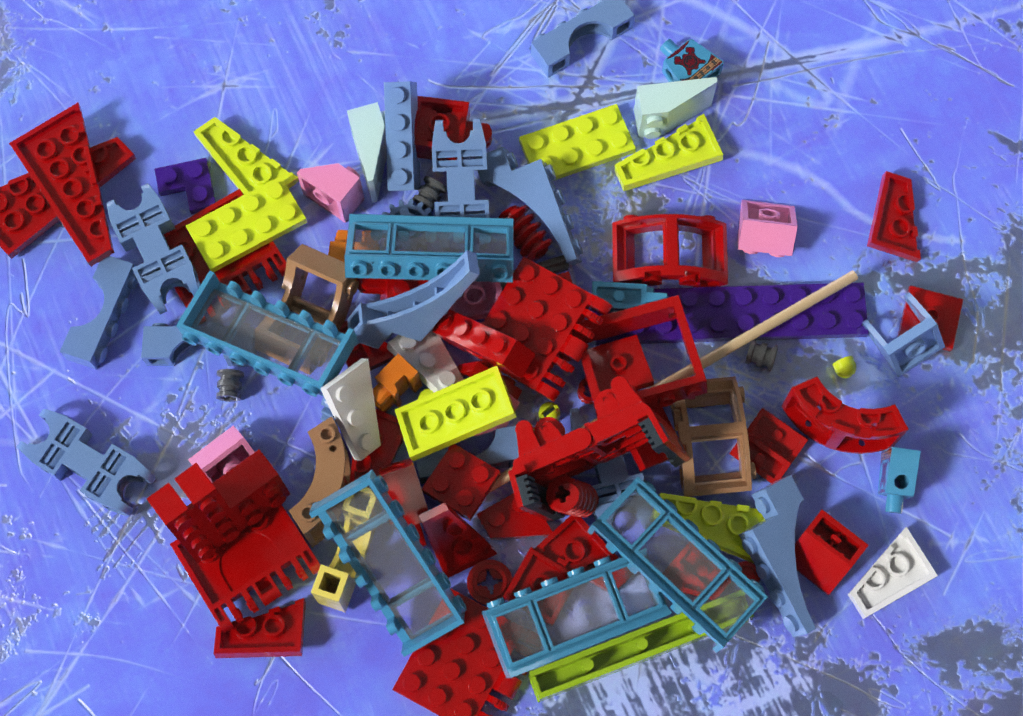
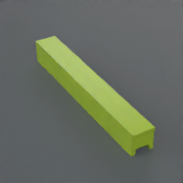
(613, 656)

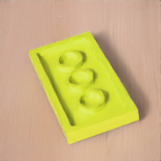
(580, 142)
(246, 224)
(455, 413)

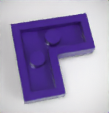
(190, 177)

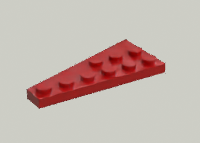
(64, 171)
(26, 211)

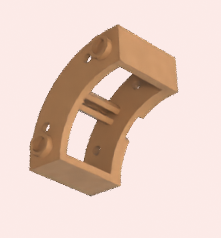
(309, 260)
(719, 392)
(330, 475)

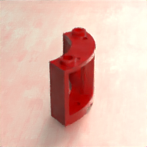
(714, 250)
(841, 425)

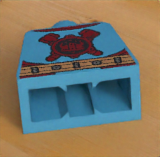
(689, 61)
(899, 465)

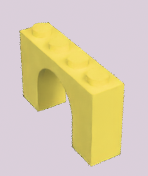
(334, 584)

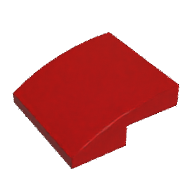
(772, 445)

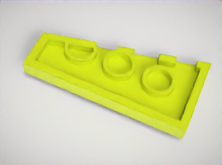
(683, 151)
(240, 160)
(718, 521)

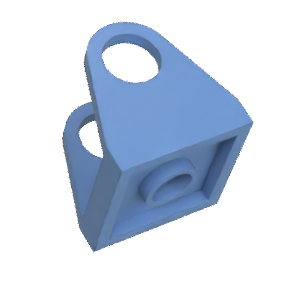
(913, 345)

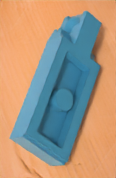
(625, 295)

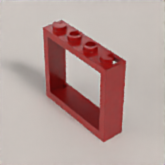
(642, 317)

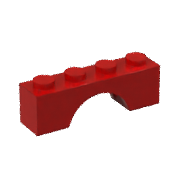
(484, 341)

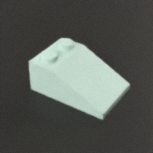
(670, 104)
(369, 136)

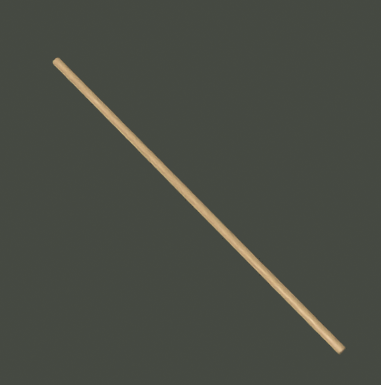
(743, 339)

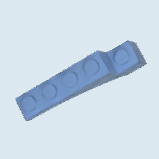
(536, 188)
(417, 310)
(773, 552)

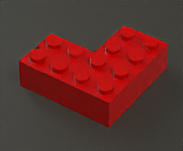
(220, 507)

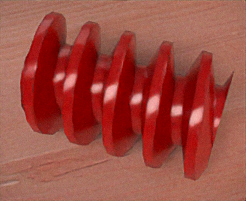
(526, 234)
(572, 497)

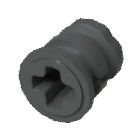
(429, 192)
(761, 355)
(229, 385)

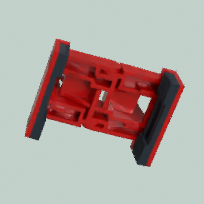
(549, 453)

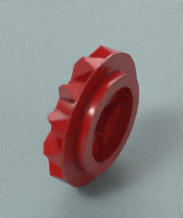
(478, 575)

